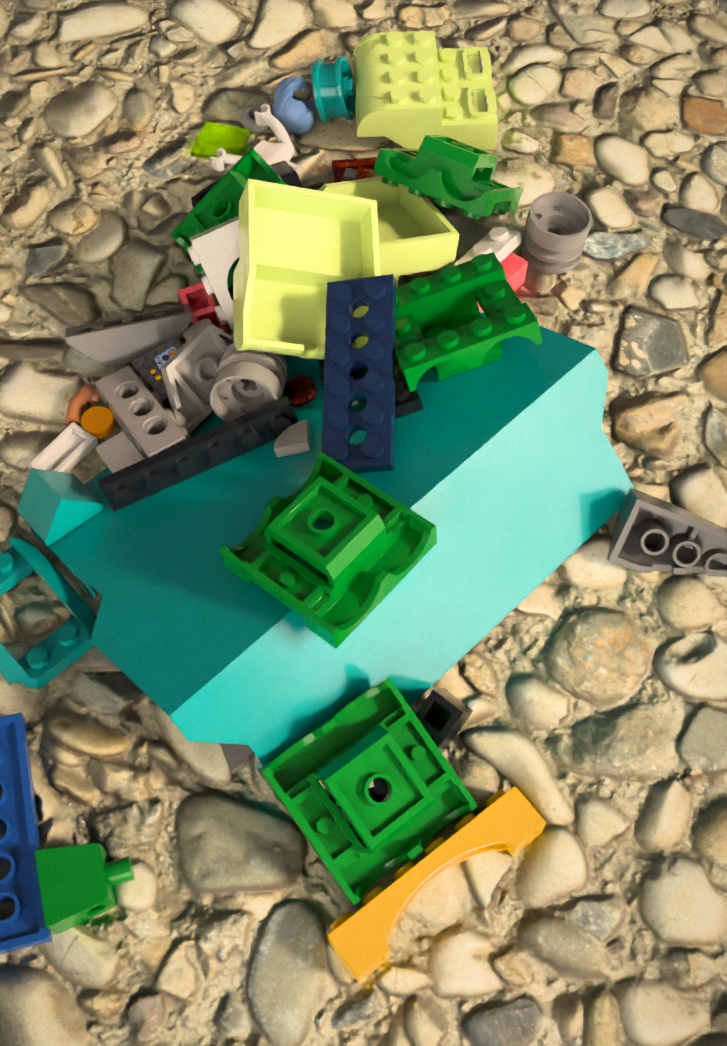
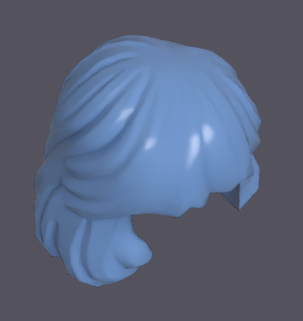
(291, 111)

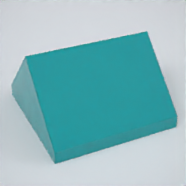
(56, 504)

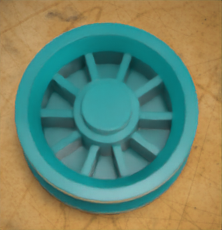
(334, 89)

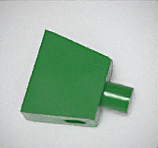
(78, 883)

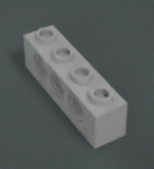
(140, 412)

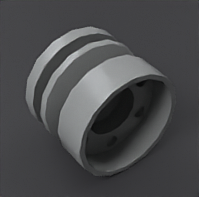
(555, 232)
(247, 382)

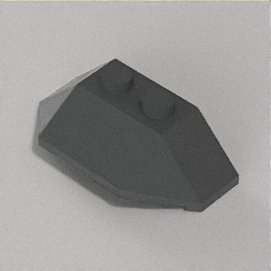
(130, 337)

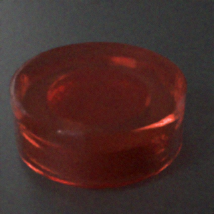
(300, 391)

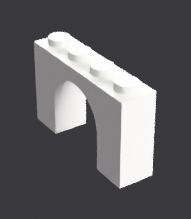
(216, 252)

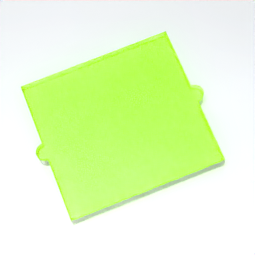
(217, 136)

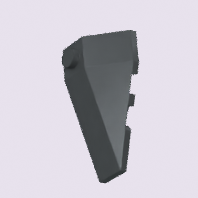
(666, 538)

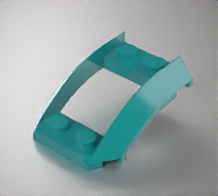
(63, 645)

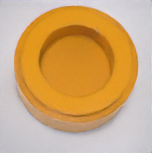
(98, 421)

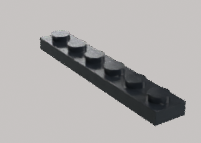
(197, 454)

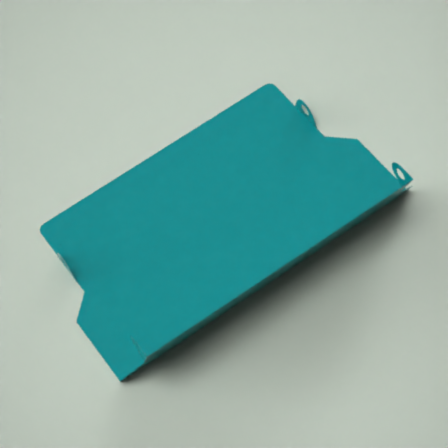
(495, 459)

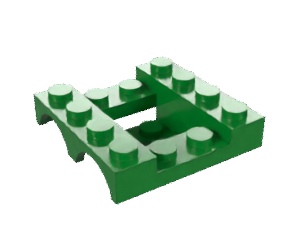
(451, 174)
(223, 202)
(443, 324)
(362, 553)
(358, 743)

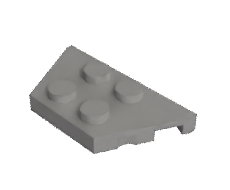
(191, 374)

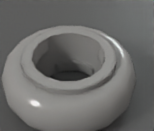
(248, 120)

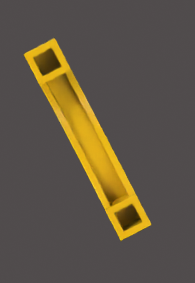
(504, 825)

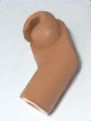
(77, 402)

